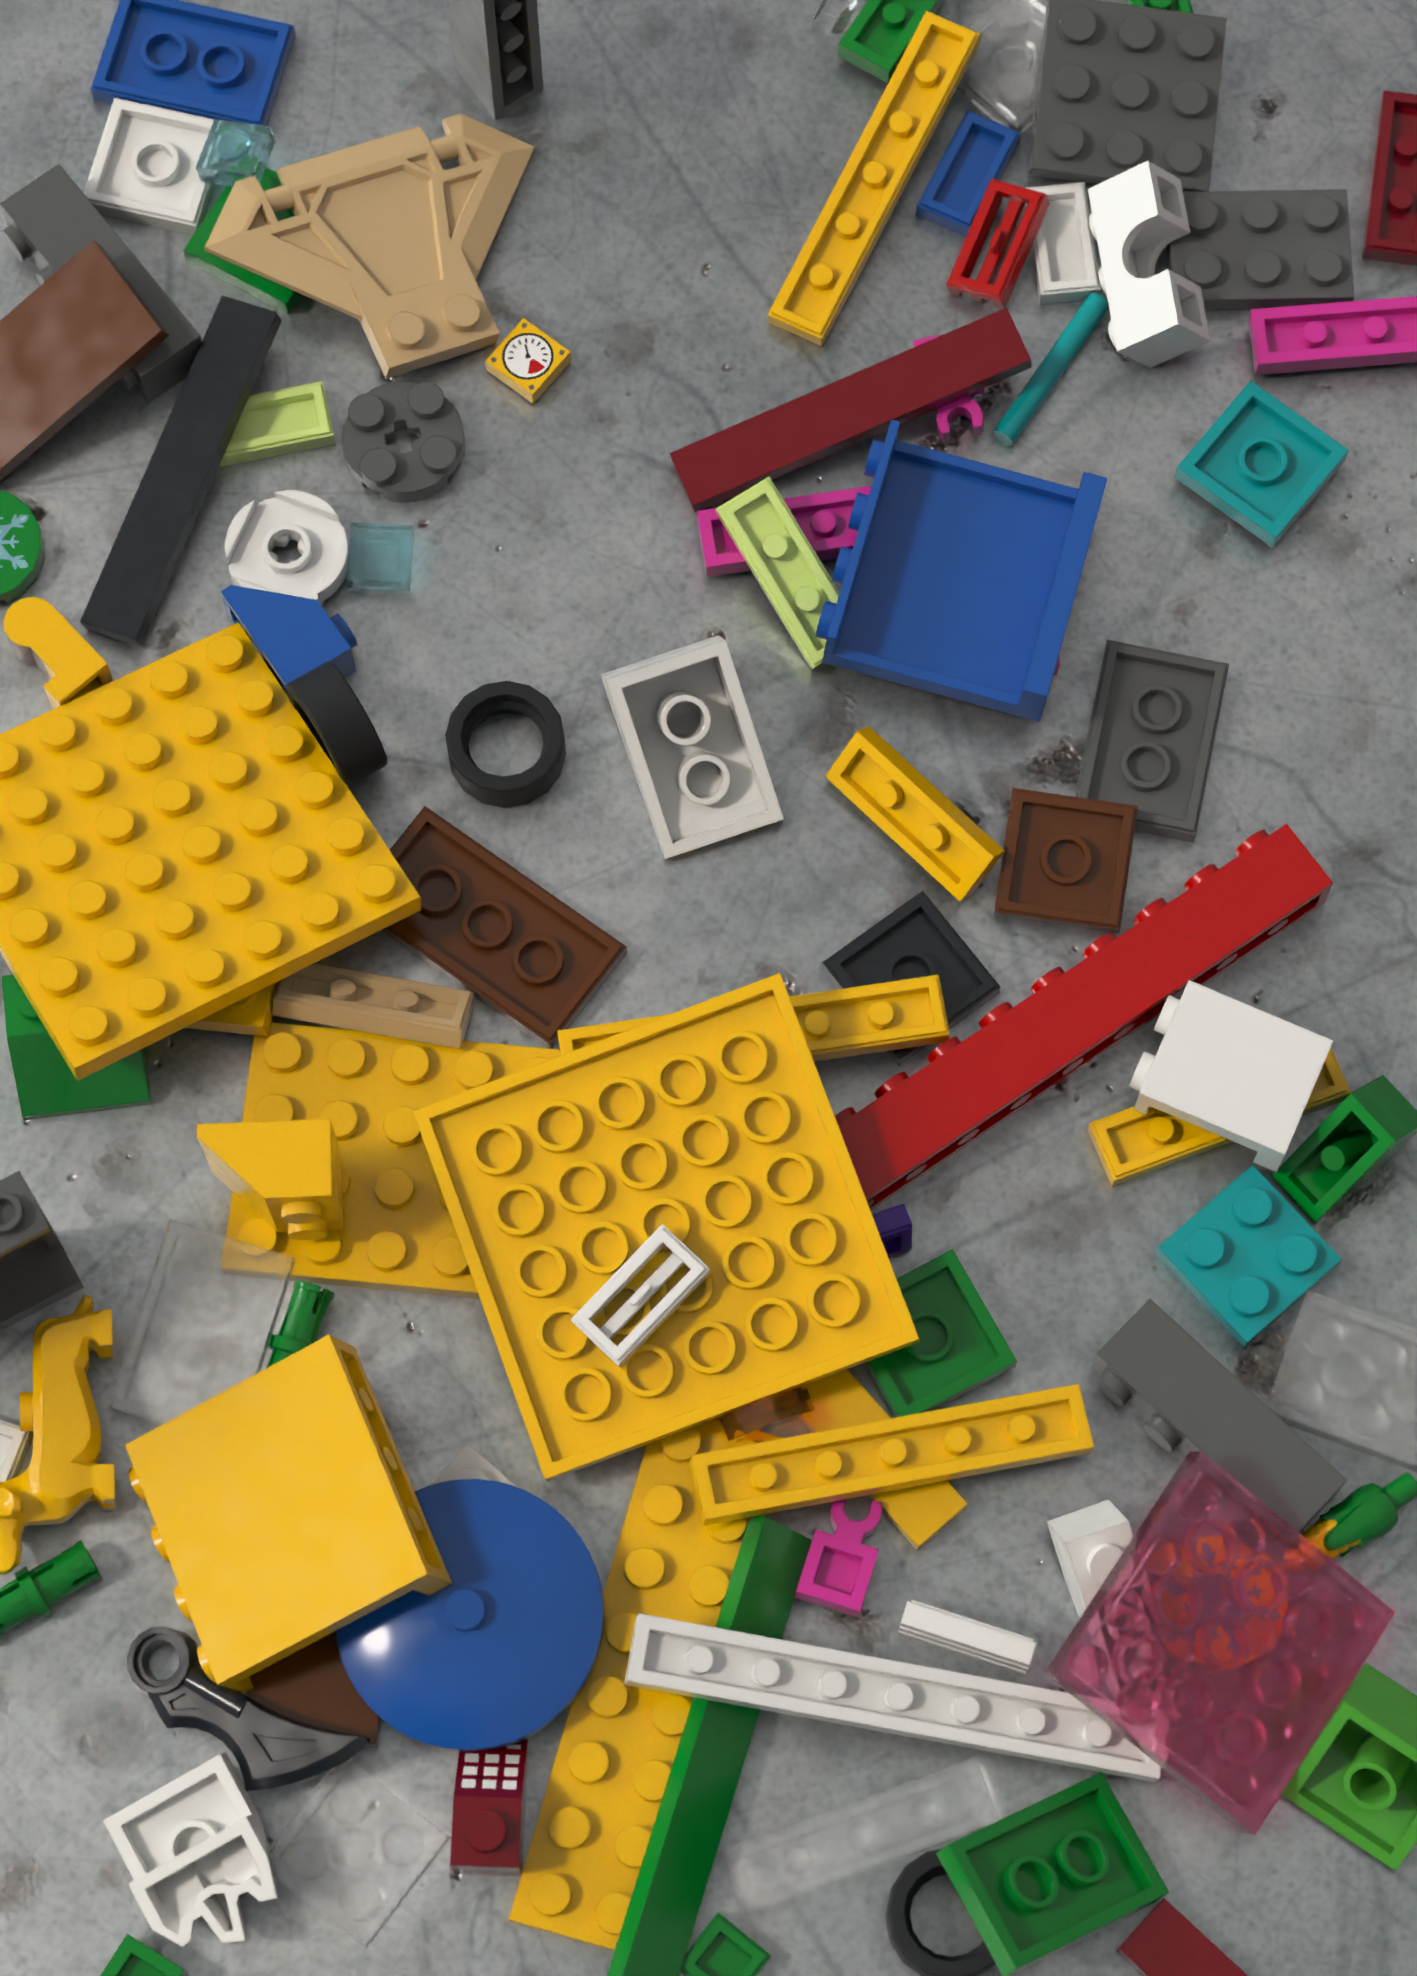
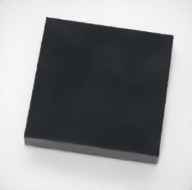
(911, 945)

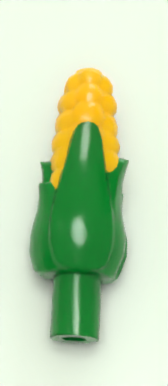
(1361, 1516)

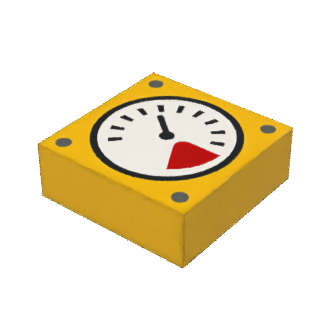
(528, 360)

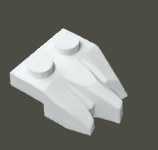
(195, 1852)

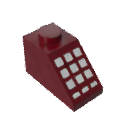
(489, 1811)

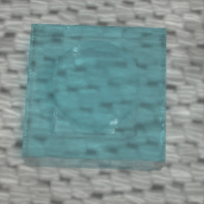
(234, 152)

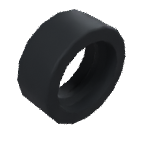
(501, 699)
(338, 722)
(905, 1940)

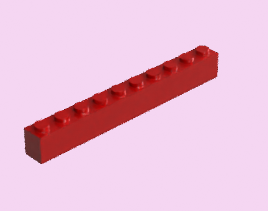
(1080, 1012)

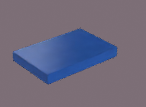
(194, 60)

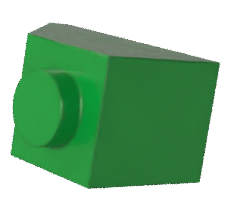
(1348, 1147)

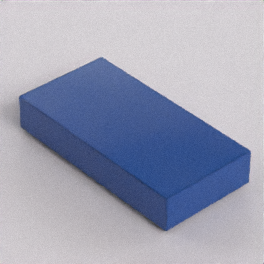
(973, 157)

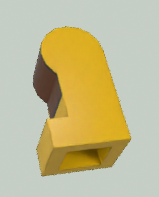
(47, 640)

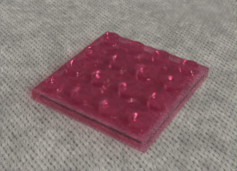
(1220, 1642)

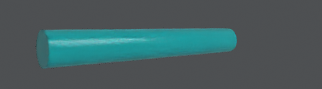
(1050, 369)

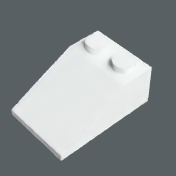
(692, 746)

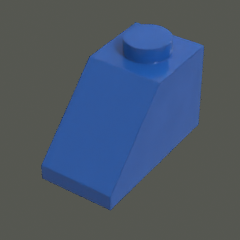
(291, 632)

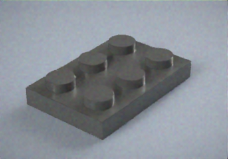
(1266, 248)

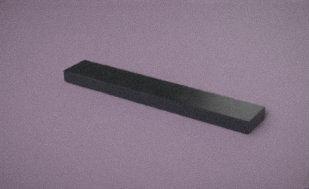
(181, 471)

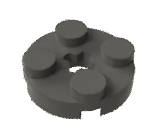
(394, 408)

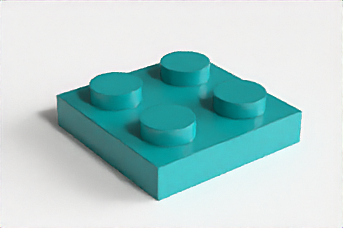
(1261, 463)
(1248, 1256)

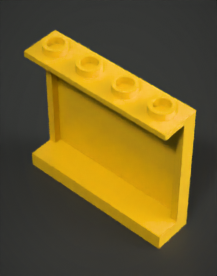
(283, 1511)

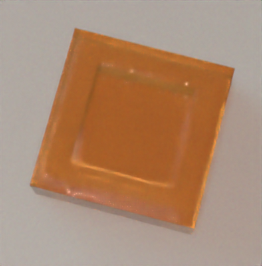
(767, 1413)

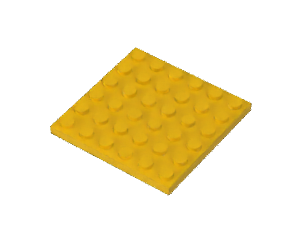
(177, 851)
(683, 1126)

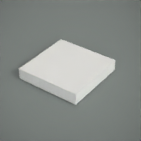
(149, 167)

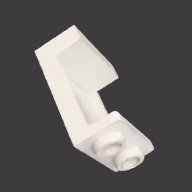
(1231, 1071)

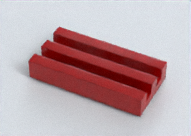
(1019, 249)

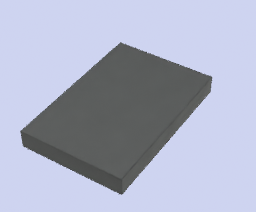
(1153, 736)

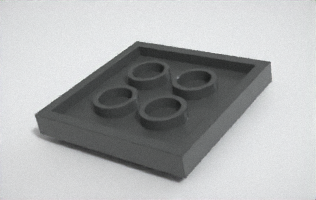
(1126, 91)

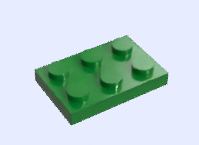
(1052, 1874)

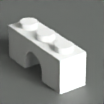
(1132, 224)

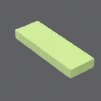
(781, 563)

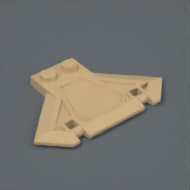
(386, 235)

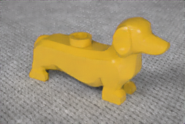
(64, 1430)

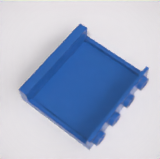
(959, 576)

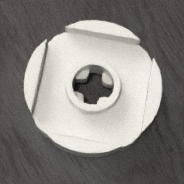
(276, 522)

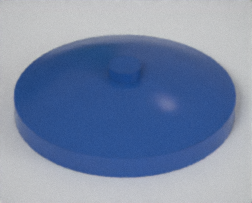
(498, 1644)

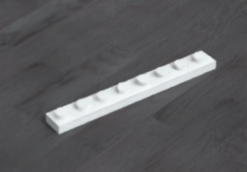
(878, 1695)

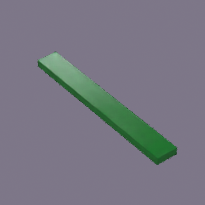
(706, 1767)

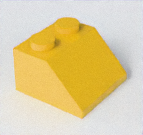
(281, 1171)

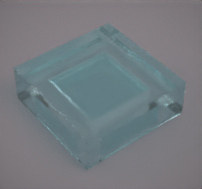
(380, 556)

